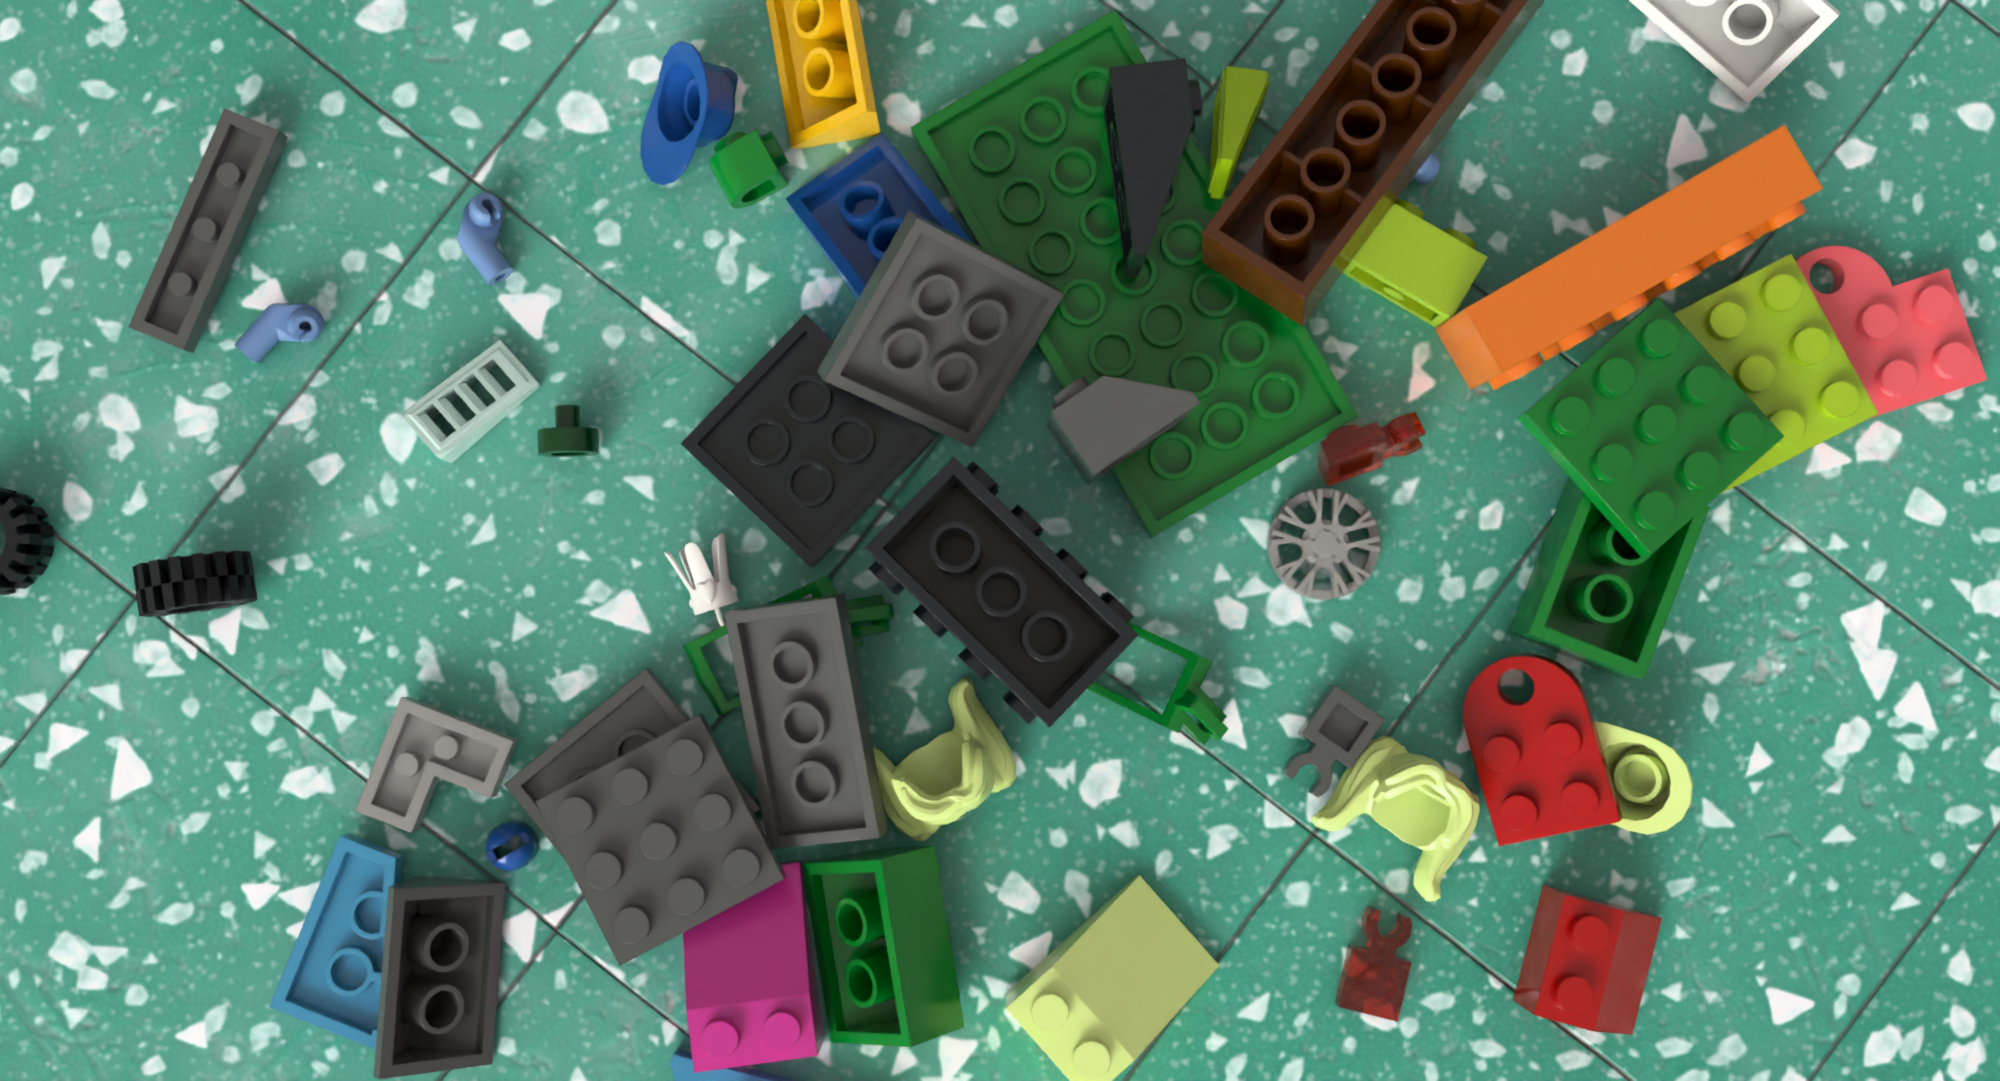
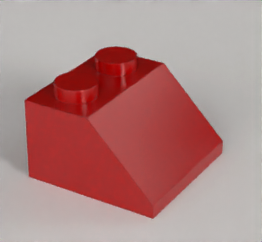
(1586, 962)

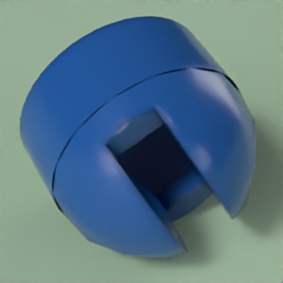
(518, 858)

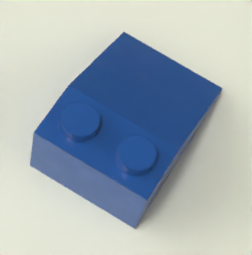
(860, 206)

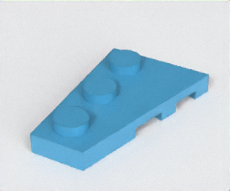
(339, 951)

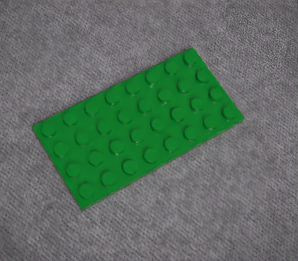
(1037, 189)

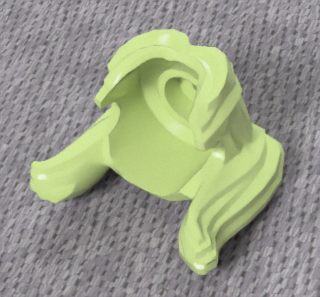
(949, 772)
(1412, 801)

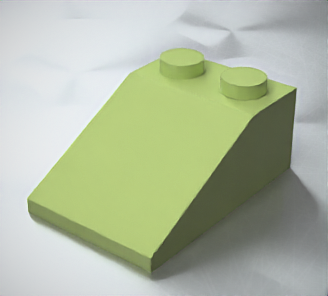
(1111, 985)

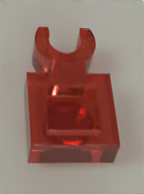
(1360, 450)
(1373, 976)

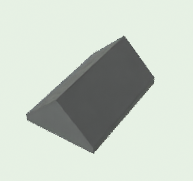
(439, 975)

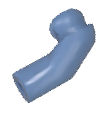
(479, 237)
(280, 323)

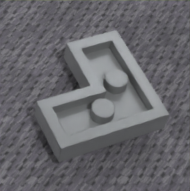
(420, 750)

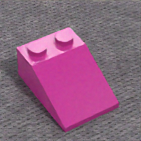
(754, 981)

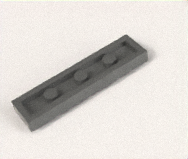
(208, 231)

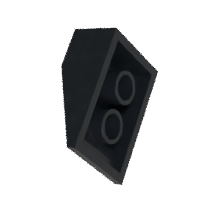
(1147, 125)

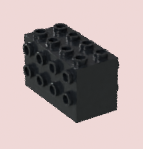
(1001, 592)

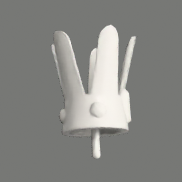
(705, 591)

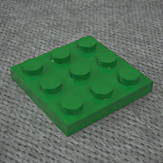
(1650, 428)

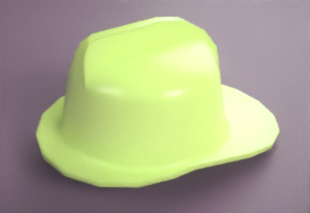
(1647, 779)

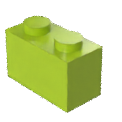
(1417, 264)

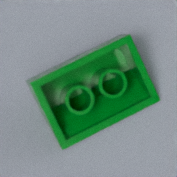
(883, 946)

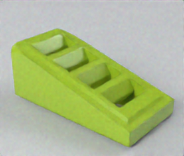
(1233, 120)

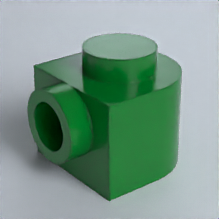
(748, 167)

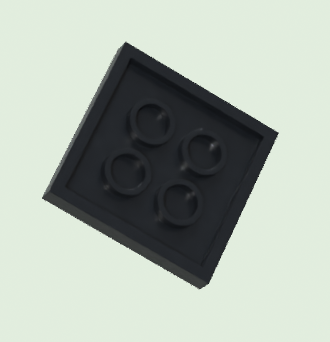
(803, 448)

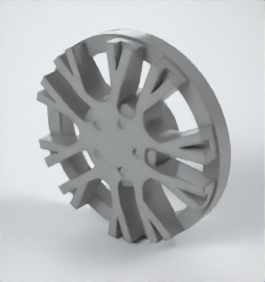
(1323, 543)

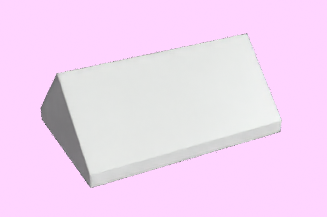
(1742, 39)

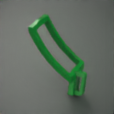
(876, 612)
(1185, 697)

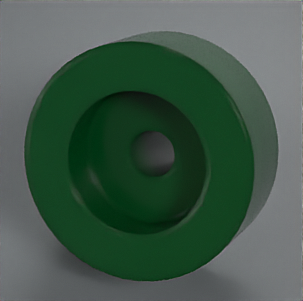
(568, 437)

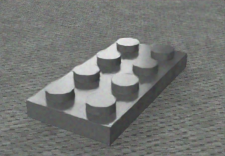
(806, 722)

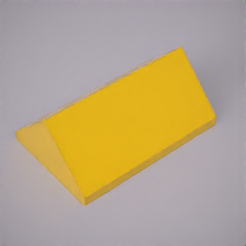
(823, 71)

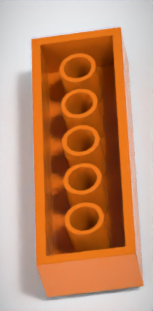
(1630, 262)

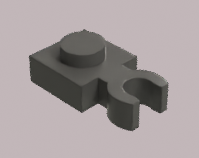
(1337, 731)

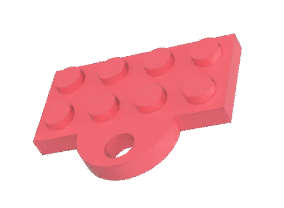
(1900, 338)

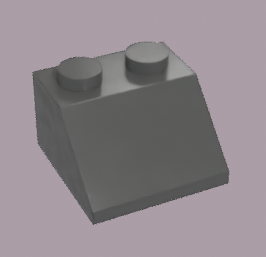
(1113, 420)

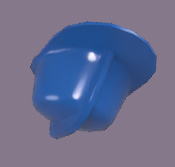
(687, 112)

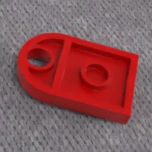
(1540, 755)

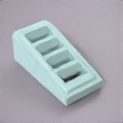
(440, 400)

